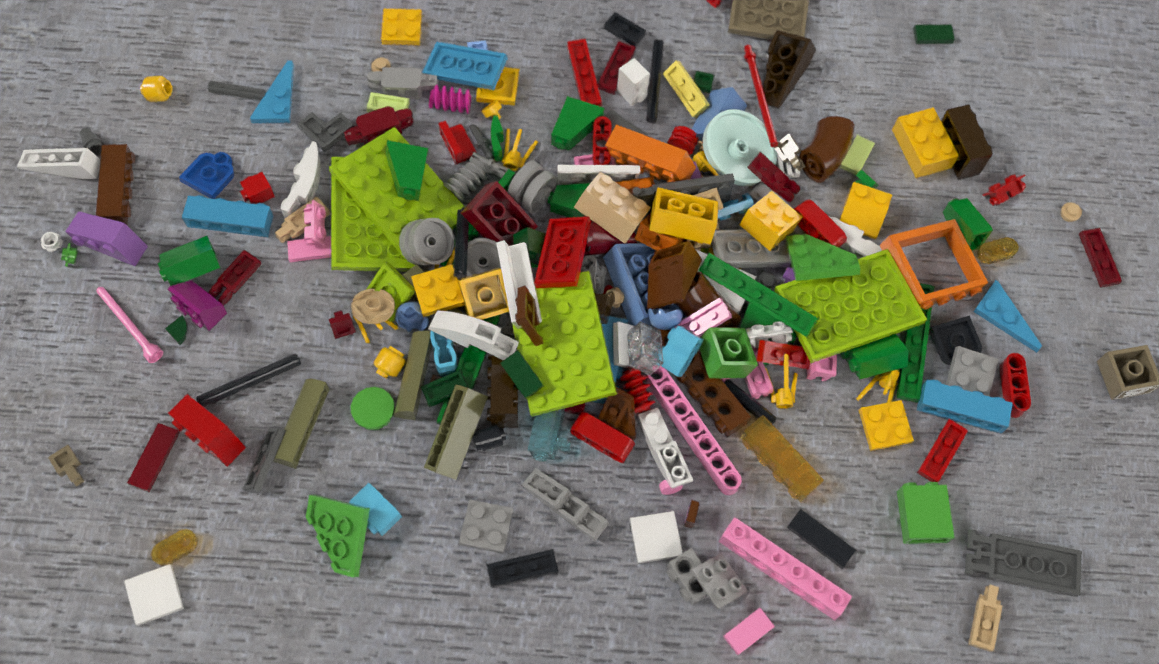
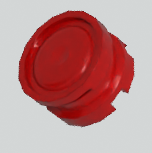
(683, 138)

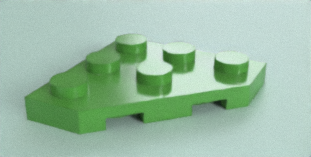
(819, 259)
(340, 531)

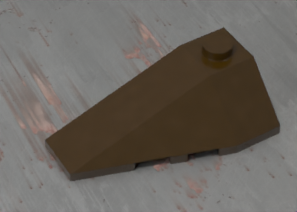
(786, 64)

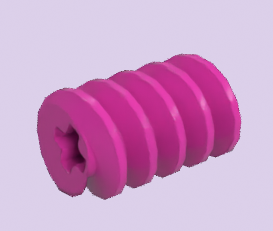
(450, 99)

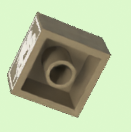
(1129, 372)

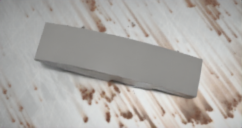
(565, 504)

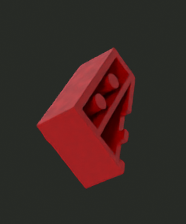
(206, 429)

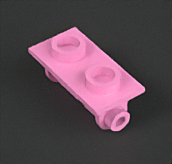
(314, 215)

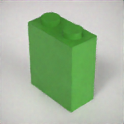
(925, 513)

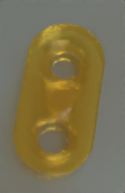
(996, 250)
(175, 547)

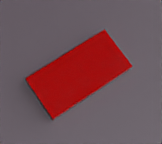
(562, 252)

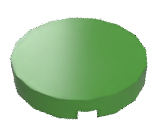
(372, 408)

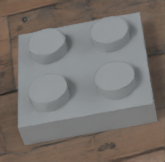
(972, 370)
(486, 526)

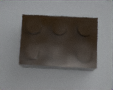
(968, 141)

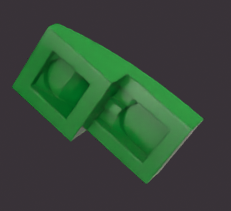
(497, 137)

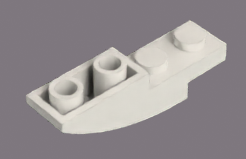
(307, 180)
(855, 243)
(473, 331)
(664, 449)

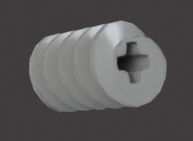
(467, 178)

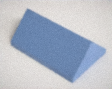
(719, 101)

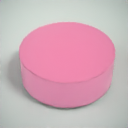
(666, 489)

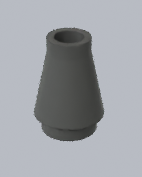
(91, 141)

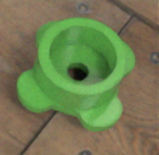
(69, 255)

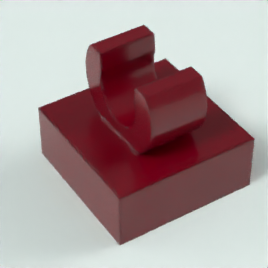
(341, 324)

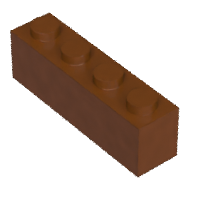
(115, 182)

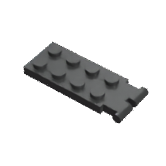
(723, 183)
(1024, 563)

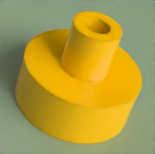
(492, 109)

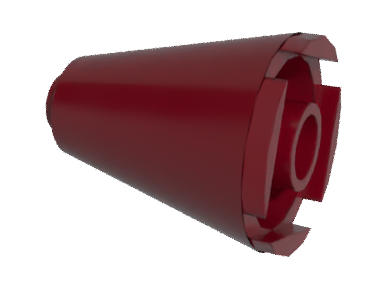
(601, 241)

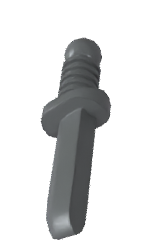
(481, 142)

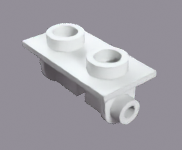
(777, 332)

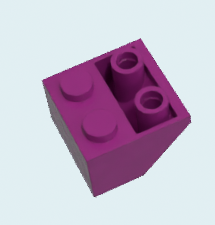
(197, 304)

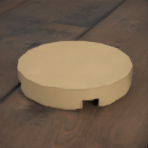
(373, 306)

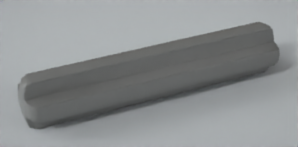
(236, 90)

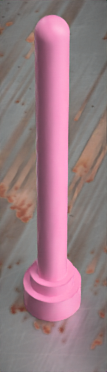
(150, 351)

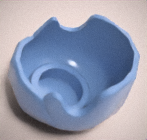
(410, 317)
(664, 318)

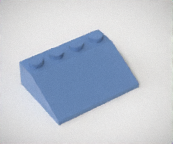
(629, 272)

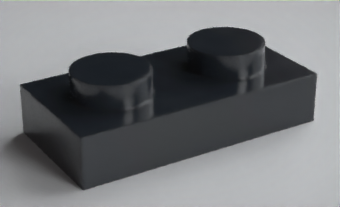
(624, 29)

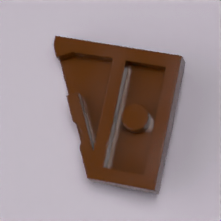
(527, 314)
(620, 413)

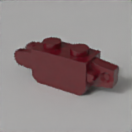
(377, 123)

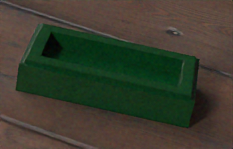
(934, 34)
(522, 374)
(442, 388)

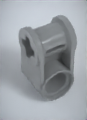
(596, 271)

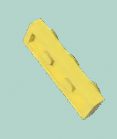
(686, 89)

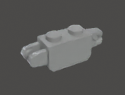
(401, 82)

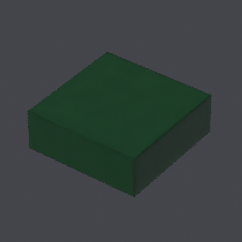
(704, 81)

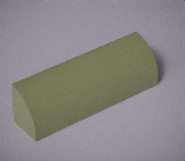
(413, 376)
(301, 422)
(455, 432)

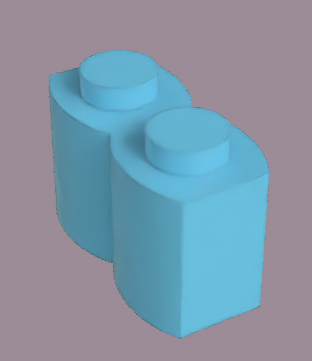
(680, 350)
(443, 354)
(381, 514)

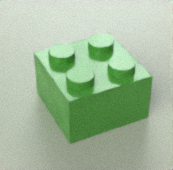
(727, 353)

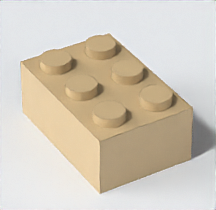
(612, 207)

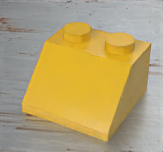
(865, 209)

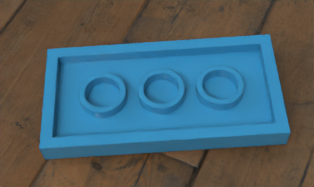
(465, 65)

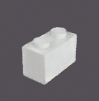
(633, 82)

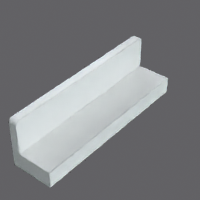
(516, 273)

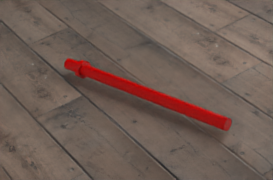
(750, 57)

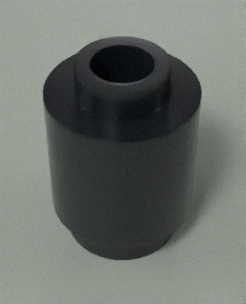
(489, 438)

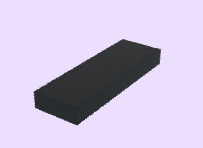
(821, 539)
(522, 568)

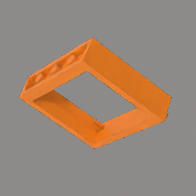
(961, 251)

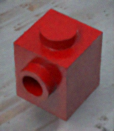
(256, 189)

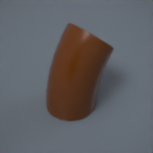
(827, 147)
(700, 295)

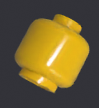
(156, 88)
(389, 362)

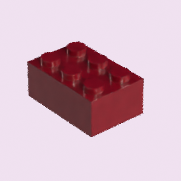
(497, 214)

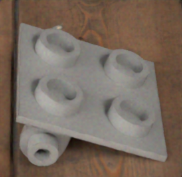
(719, 581)

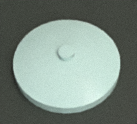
(733, 142)

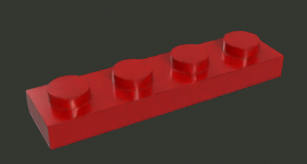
(583, 72)

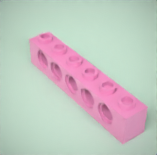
(785, 569)

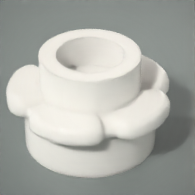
(49, 237)

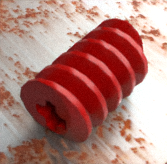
(638, 390)

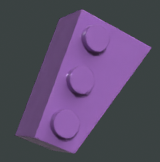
(107, 237)

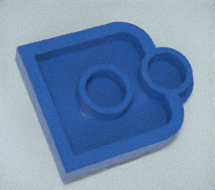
(209, 173)

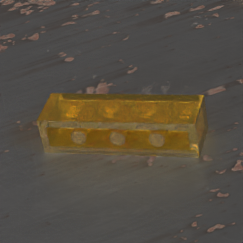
(781, 458)

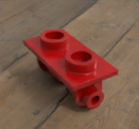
(998, 191)

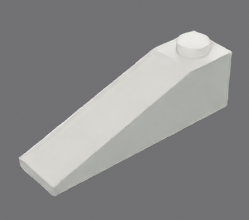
(68, 162)

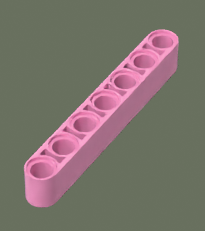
(693, 439)

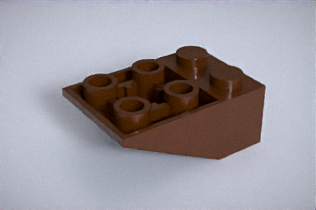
(671, 274)

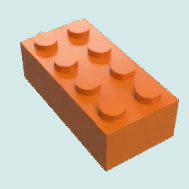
(652, 155)

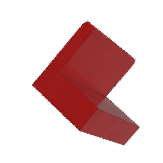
(456, 142)

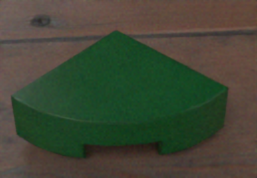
(178, 329)

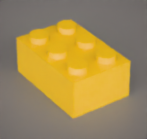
(925, 142)
(684, 216)

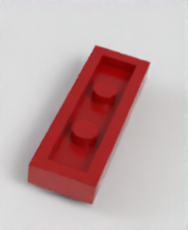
(774, 353)
(942, 451)

